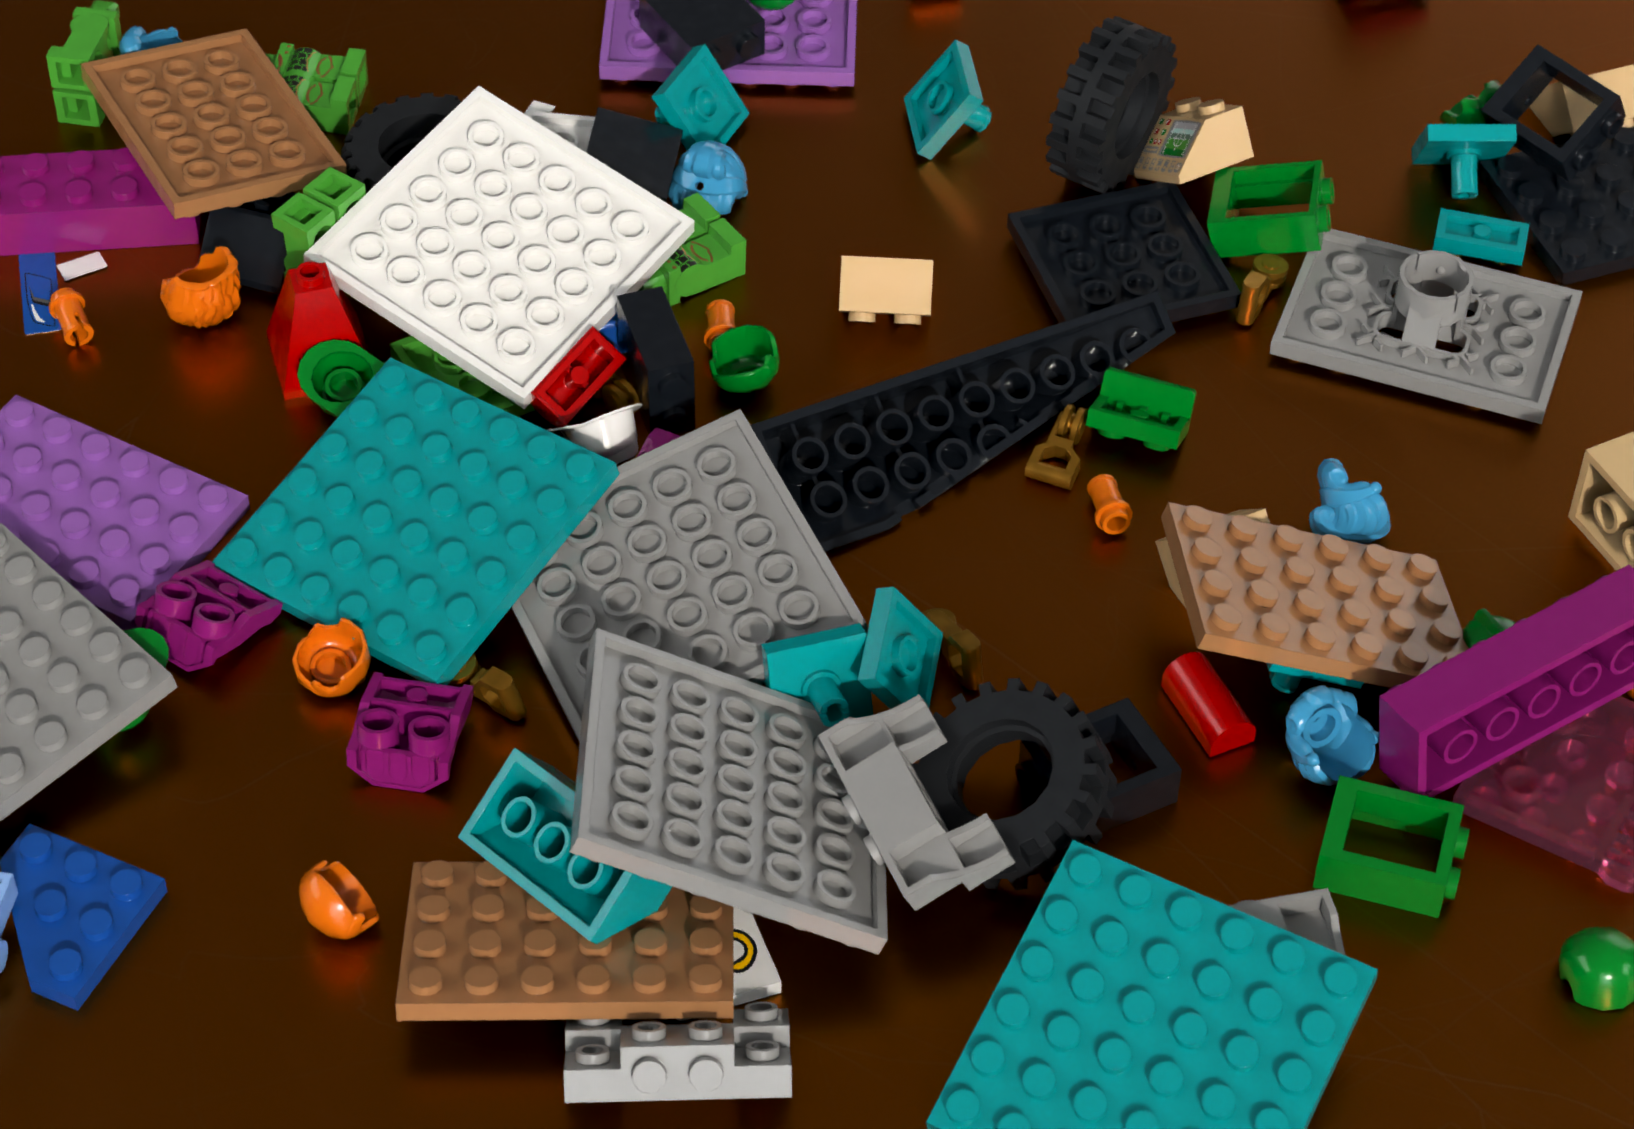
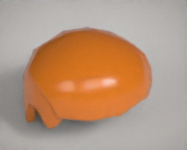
(330, 659)
(336, 901)

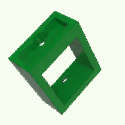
(1266, 187)
(1384, 880)

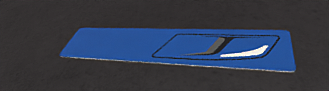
(38, 284)

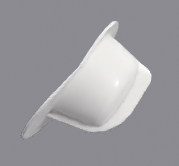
(608, 435)

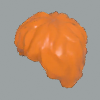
(204, 293)

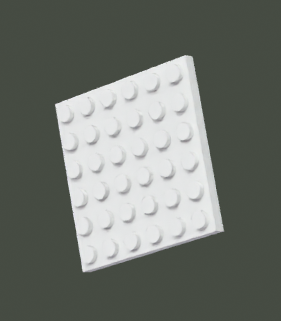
(499, 244)

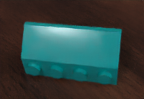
(526, 834)

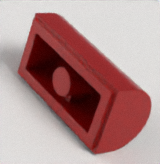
(576, 378)
(1206, 704)

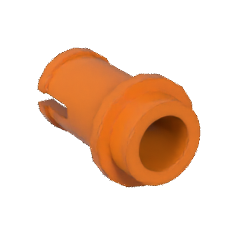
(68, 308)
(719, 319)
(1111, 512)

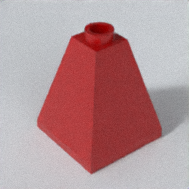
(307, 313)

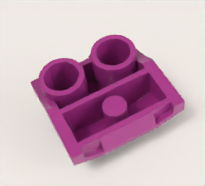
(204, 614)
(407, 732)

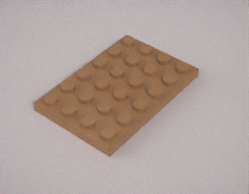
(211, 122)
(1310, 598)
(496, 953)

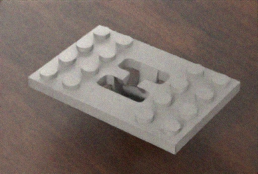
(1507, 346)

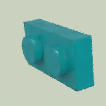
(1481, 237)

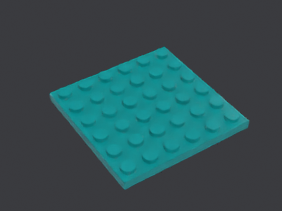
(417, 520)
(1153, 1014)

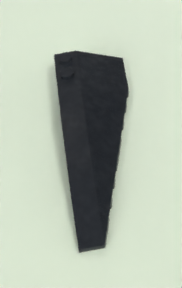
(910, 438)

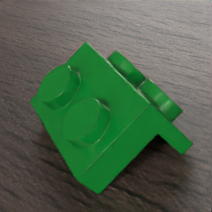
(1142, 409)

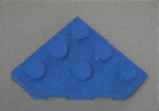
(74, 911)

